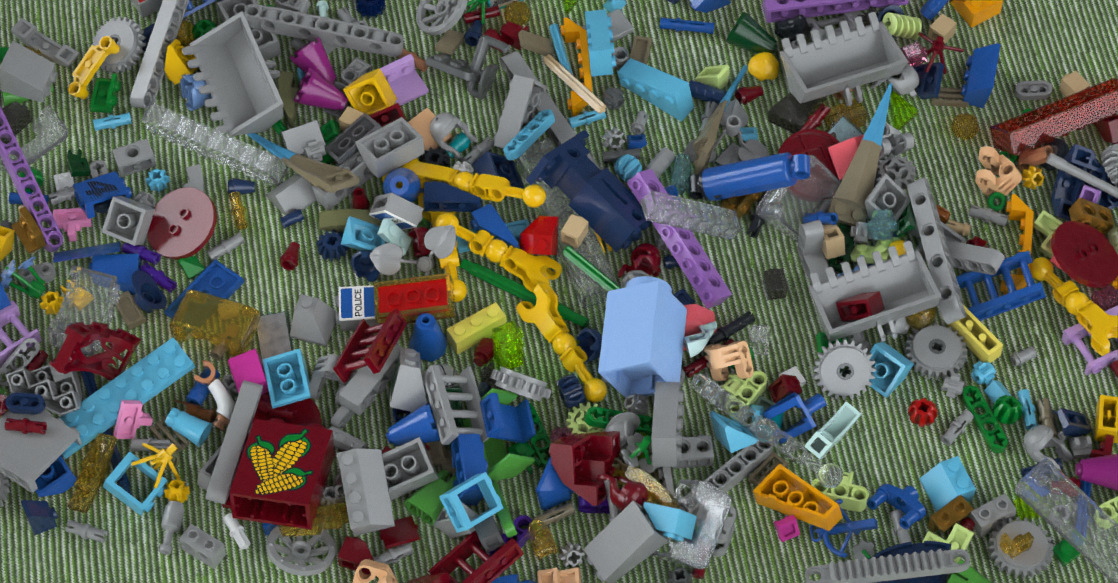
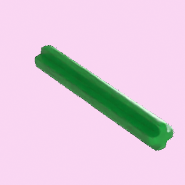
(590, 269)

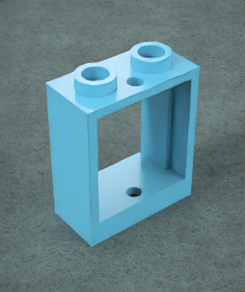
(111, 486)
(456, 510)

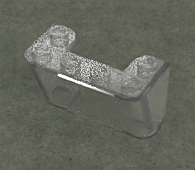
(711, 509)

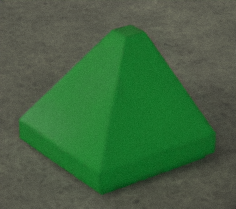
(330, 130)
(191, 266)

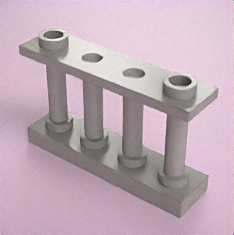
(441, 407)

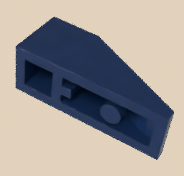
(447, 198)

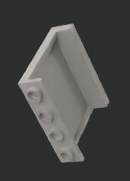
(29, 455)

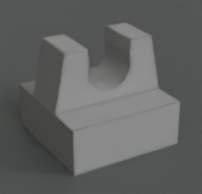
(1080, 447)

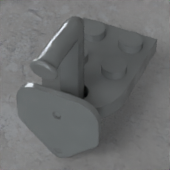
(472, 73)

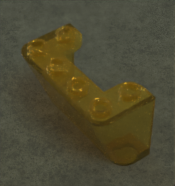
(216, 321)

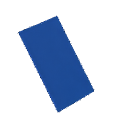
(86, 252)

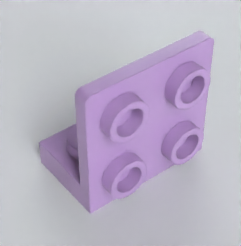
(404, 80)

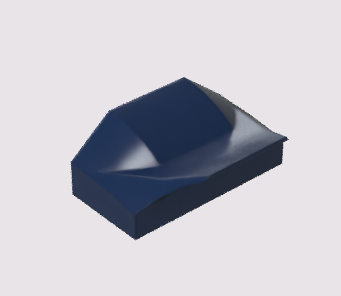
(1073, 422)

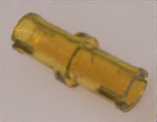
(238, 210)

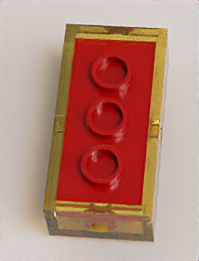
(415, 297)

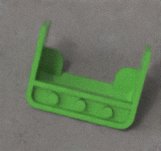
(499, 464)

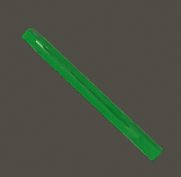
(518, 290)

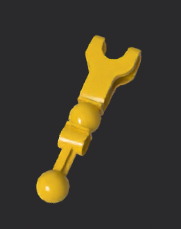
(514, 260)
(450, 262)
(1089, 314)
(555, 330)

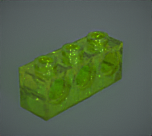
(508, 345)

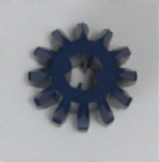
(330, 246)
(570, 391)

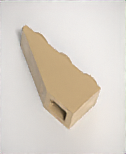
(833, 241)

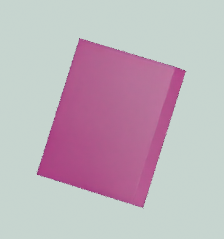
(249, 368)

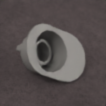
(626, 424)

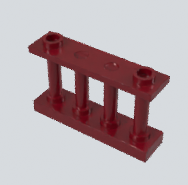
(377, 353)
(488, 571)

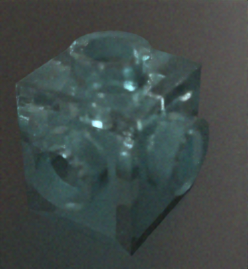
(882, 224)

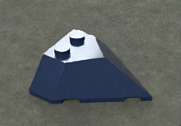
(1068, 187)

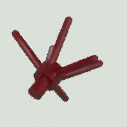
(937, 49)

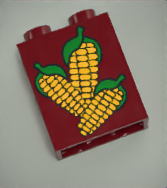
(282, 473)

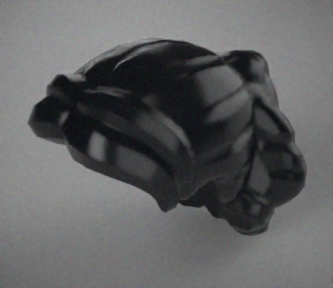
(790, 27)

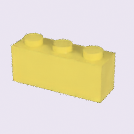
(475, 328)
(977, 337)

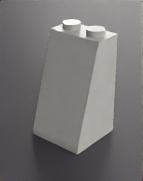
(624, 543)

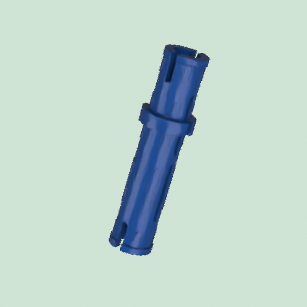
(686, 25)

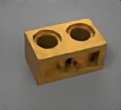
(1092, 214)

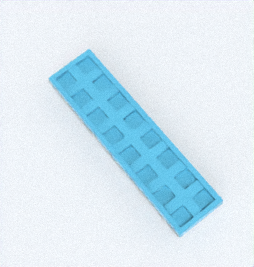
(137, 383)

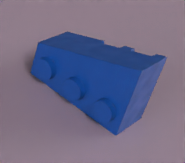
(469, 461)

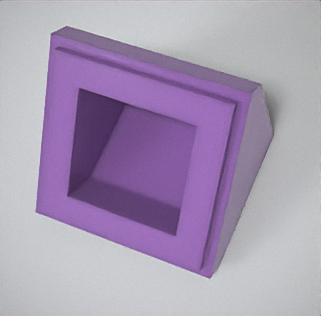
(1090, 193)

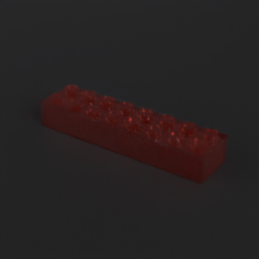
(1057, 118)

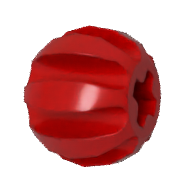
(922, 412)

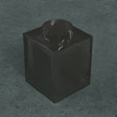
(775, 284)

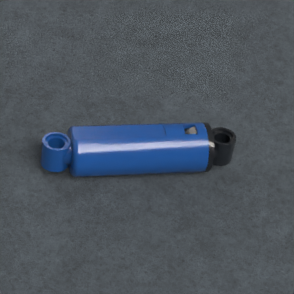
(749, 176)

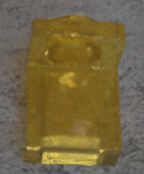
(1017, 545)

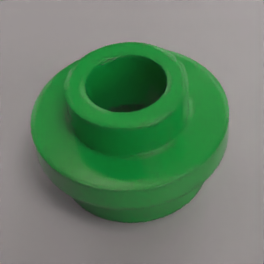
(992, 197)

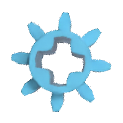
(157, 180)
(983, 373)

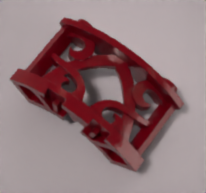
(80, 335)

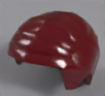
(418, 241)

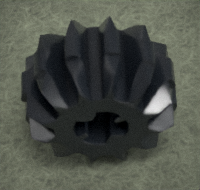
(435, 157)

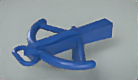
(848, 527)

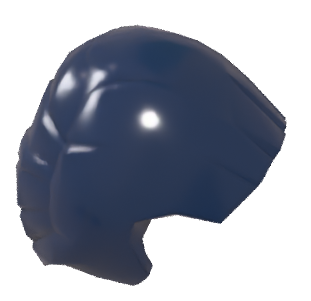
(364, 266)
(590, 343)

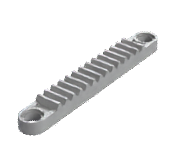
(890, 567)

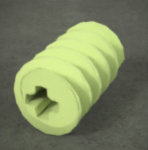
(902, 25)

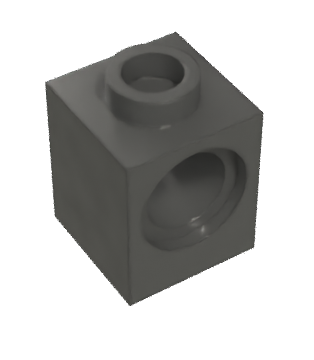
(489, 534)

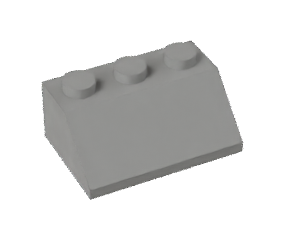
(390, 147)

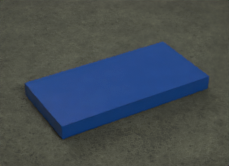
(214, 280)

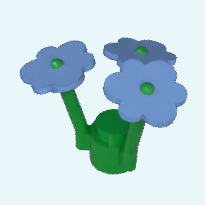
(34, 288)

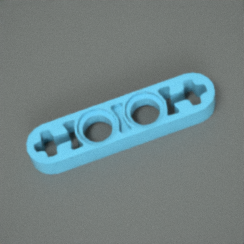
(529, 134)

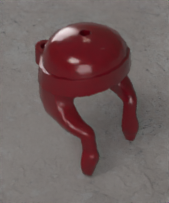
(644, 258)
(630, 492)

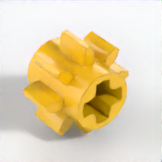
(1032, 177)
(51, 302)
(177, 491)

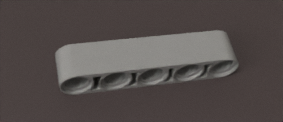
(971, 257)

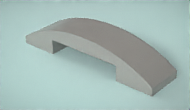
(49, 49)

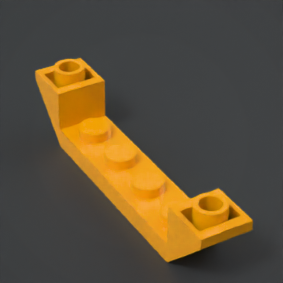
(575, 33)
(1020, 212)

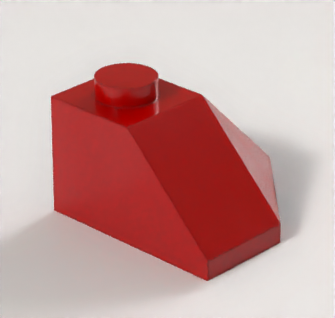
(541, 236)

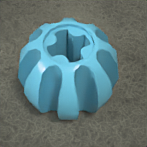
(627, 167)

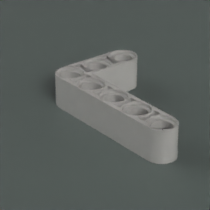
(810, 249)

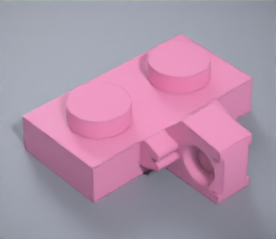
(71, 221)
(130, 418)

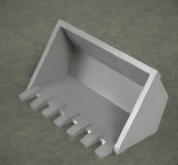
(841, 60)
(236, 78)
(902, 282)

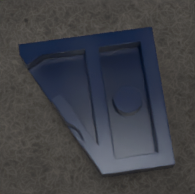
(929, 82)

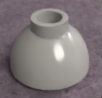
(901, 326)

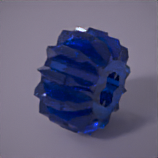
(370, 7)

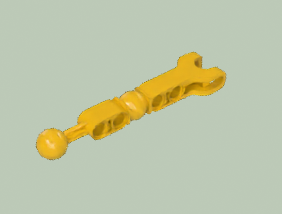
(483, 185)

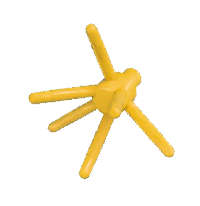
(163, 457)

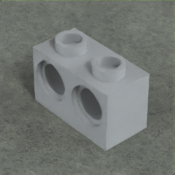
(693, 456)
(202, 546)

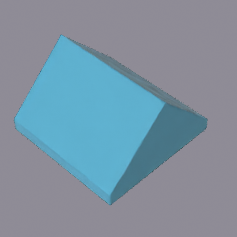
(361, 235)
(730, 433)

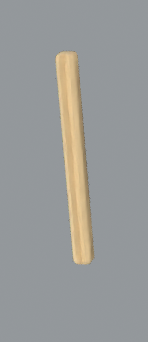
(574, 84)

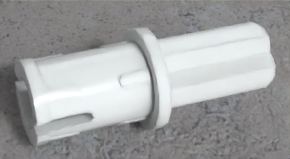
(236, 531)

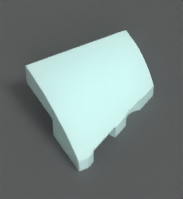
(695, 343)

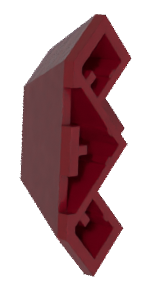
(582, 458)

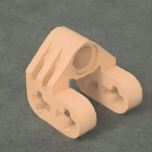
(996, 165)
(722, 356)
(377, 569)

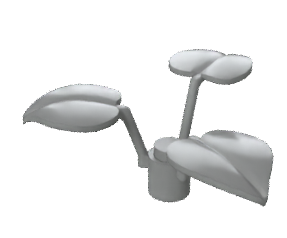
(733, 119)
(439, 240)

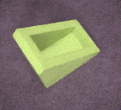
(714, 76)

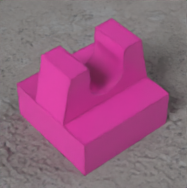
(787, 528)

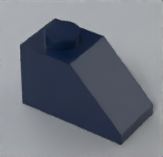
(39, 515)

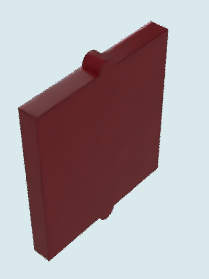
(402, 533)

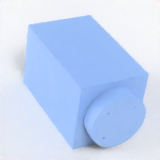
(642, 336)

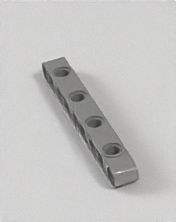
(328, 30)
(936, 250)

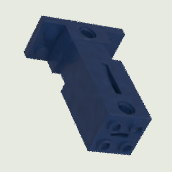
(593, 193)

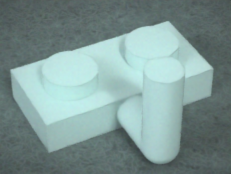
(393, 234)

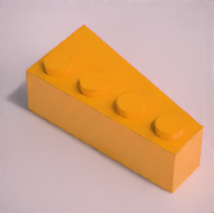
(794, 496)

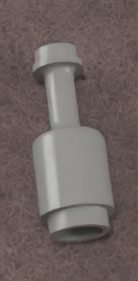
(171, 523)

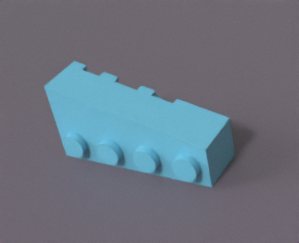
(599, 42)
(658, 88)

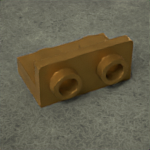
(741, 204)
(28, 231)
(949, 514)

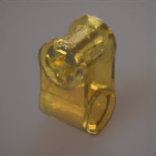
(542, 543)

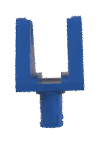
(806, 407)

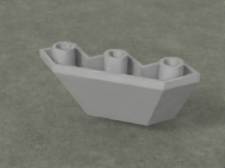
(59, 390)

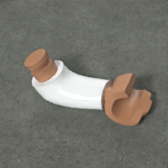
(224, 400)

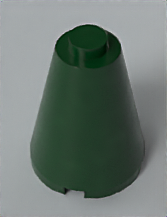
(751, 36)

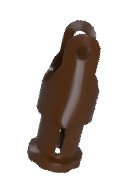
(197, 411)

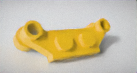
(89, 66)

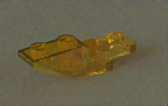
(656, 490)

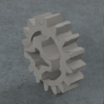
(897, 169)

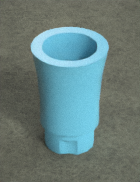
(189, 426)

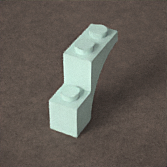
(833, 430)

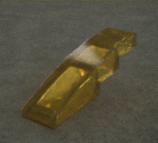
(94, 470)
(326, 518)

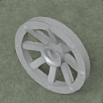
(444, 11)
(301, 552)

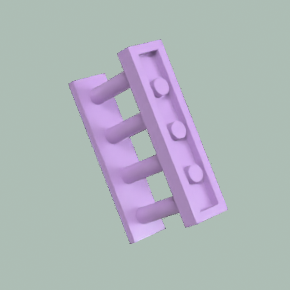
(8, 315)
(1076, 333)

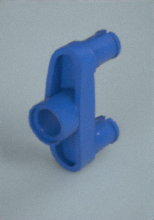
(902, 499)

